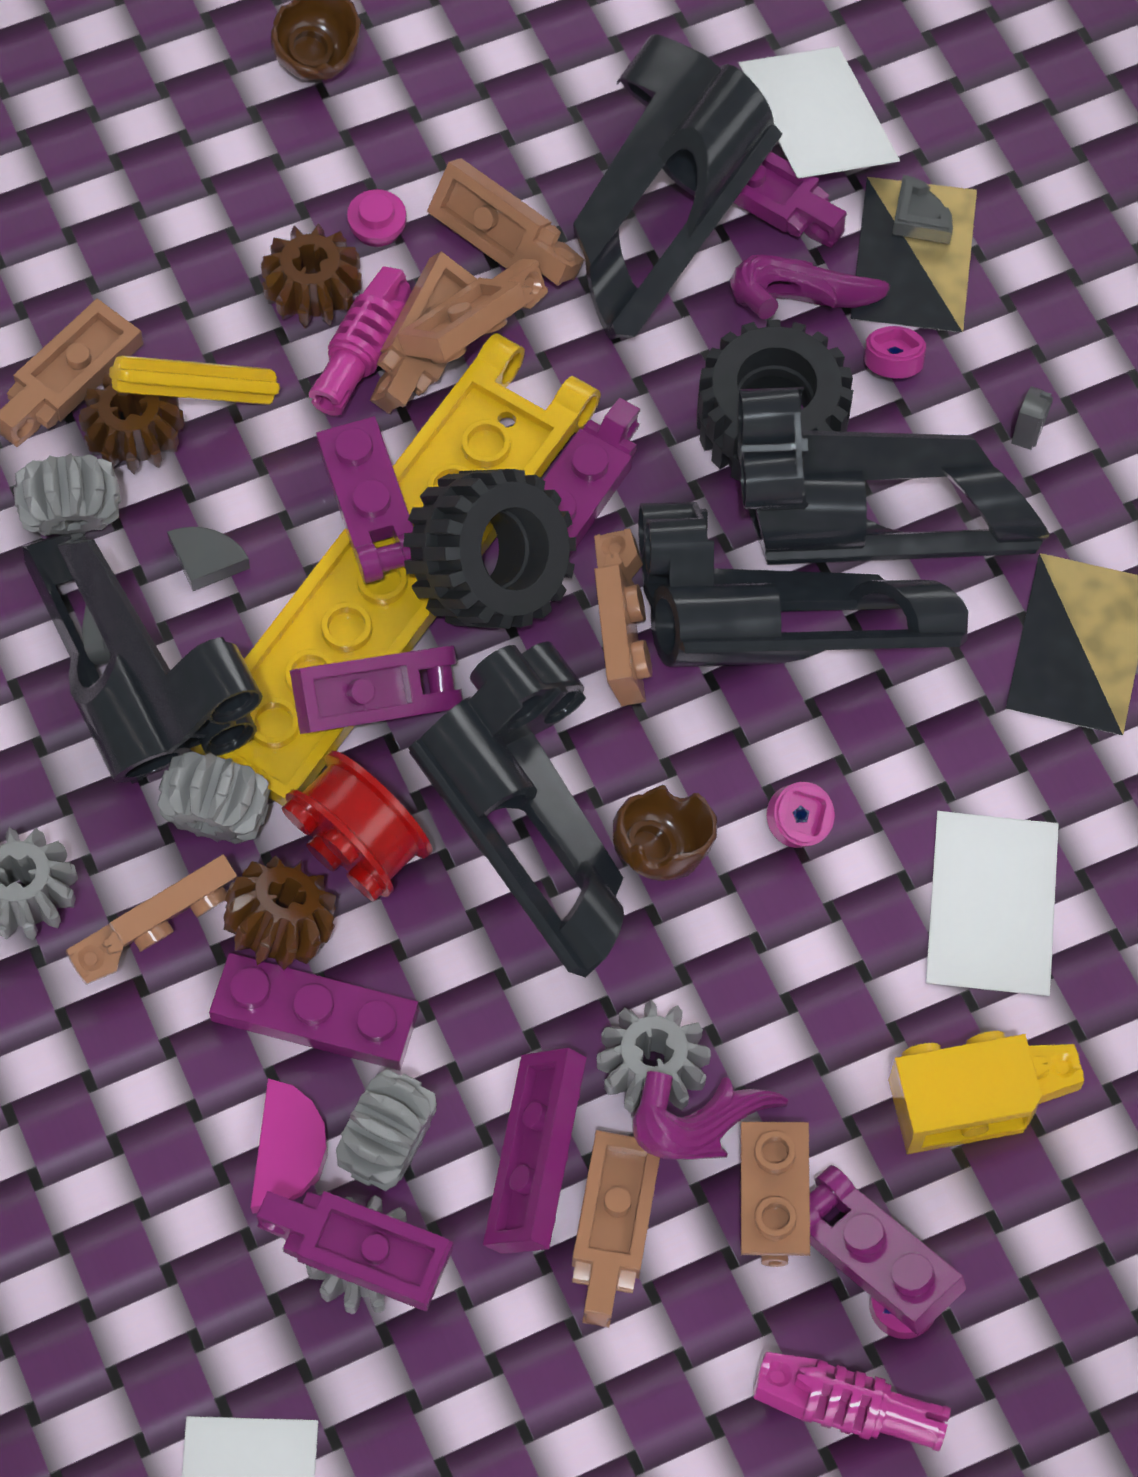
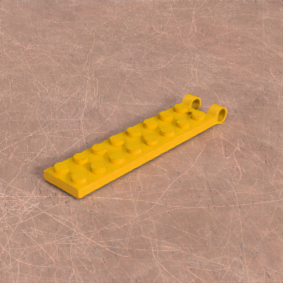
(344, 619)

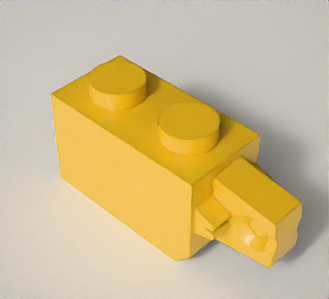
(977, 1088)

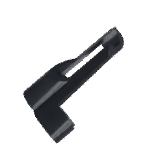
(707, 135)
(811, 489)
(735, 614)
(139, 706)
(489, 760)

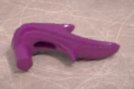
(766, 277)
(699, 1133)

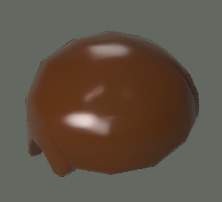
(316, 37)
(664, 833)

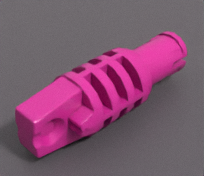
(359, 339)
(847, 1400)

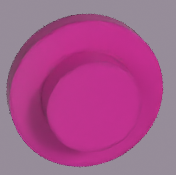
(376, 217)

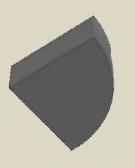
(921, 213)
(1032, 418)
(207, 555)

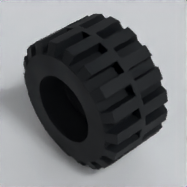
(770, 359)
(530, 541)

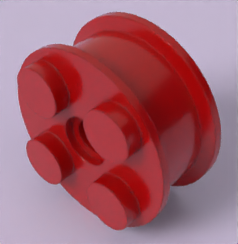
(356, 825)

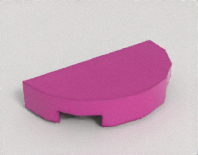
(290, 1145)

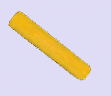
(193, 380)

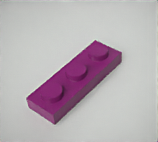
(314, 1011)
(535, 1151)

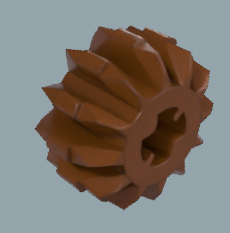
(311, 275)
(130, 425)
(279, 912)

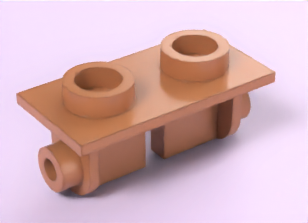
(775, 1191)

